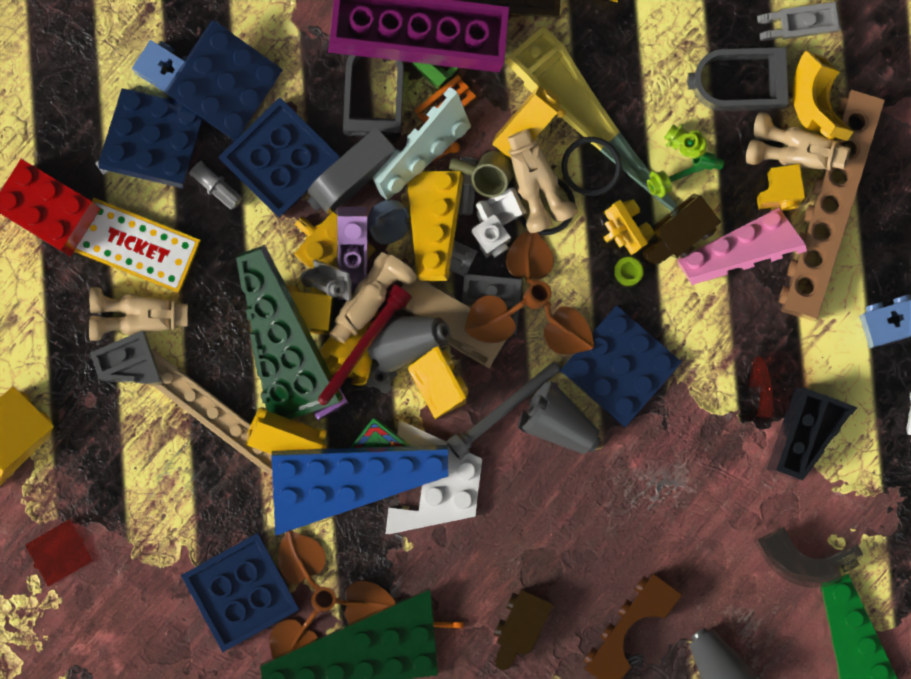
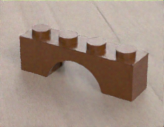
(652, 600)

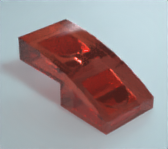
(761, 379)

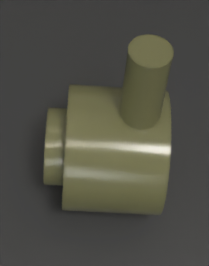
(490, 175)

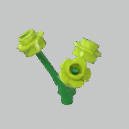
(691, 145)

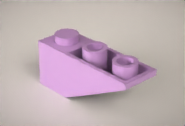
(352, 243)

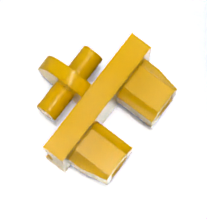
(624, 229)

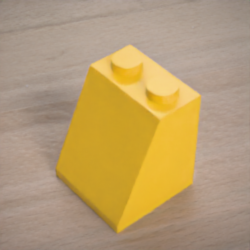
(21, 431)

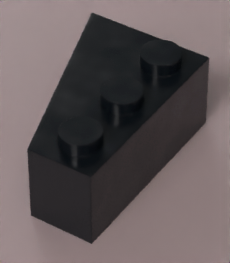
(806, 432)

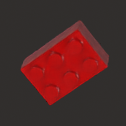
(46, 207)

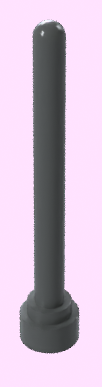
(462, 443)

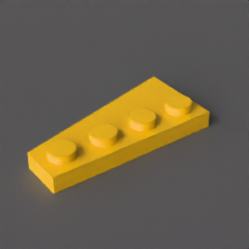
(434, 215)

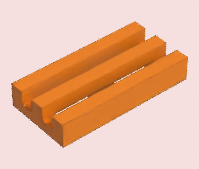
(436, 96)

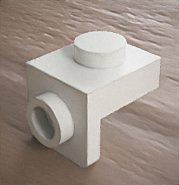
(505, 207)
(491, 237)

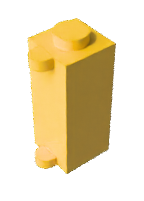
(532, 115)
(276, 433)

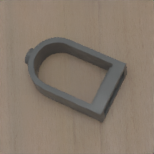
(777, 79)
(362, 126)
(350, 172)

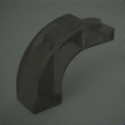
(803, 570)

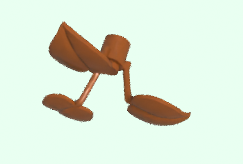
(492, 323)
(300, 559)

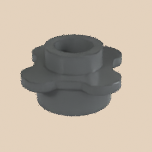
(384, 384)

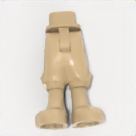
(803, 147)
(533, 174)
(370, 295)
(141, 313)

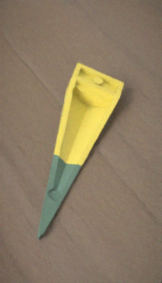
(547, 64)

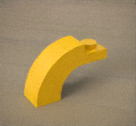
(812, 97)

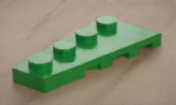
(853, 635)

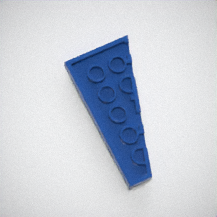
(333, 481)

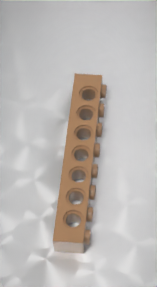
(808, 306)

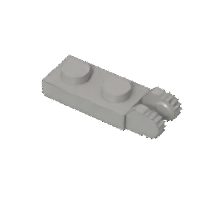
(802, 21)

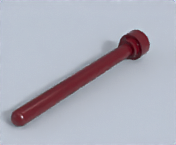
(396, 300)

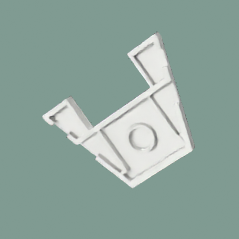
(441, 500)

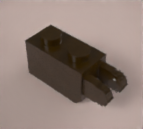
(681, 230)
(520, 628)

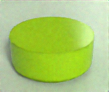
(628, 271)

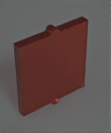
(58, 553)

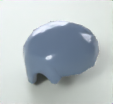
(388, 221)

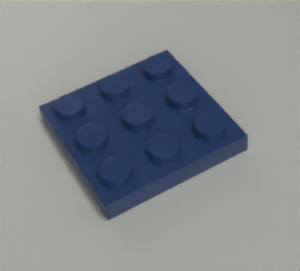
(223, 80)
(150, 138)
(279, 157)
(622, 367)
(240, 592)

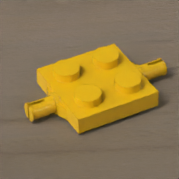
(321, 242)

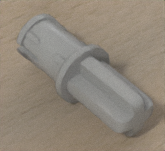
(215, 185)
(468, 192)

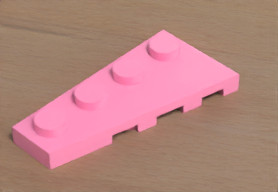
(756, 241)

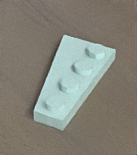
(423, 146)

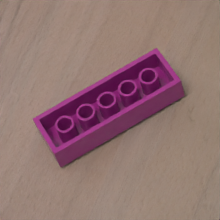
(421, 32)

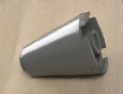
(407, 340)
(558, 420)
(718, 659)

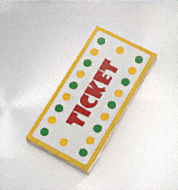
(139, 246)

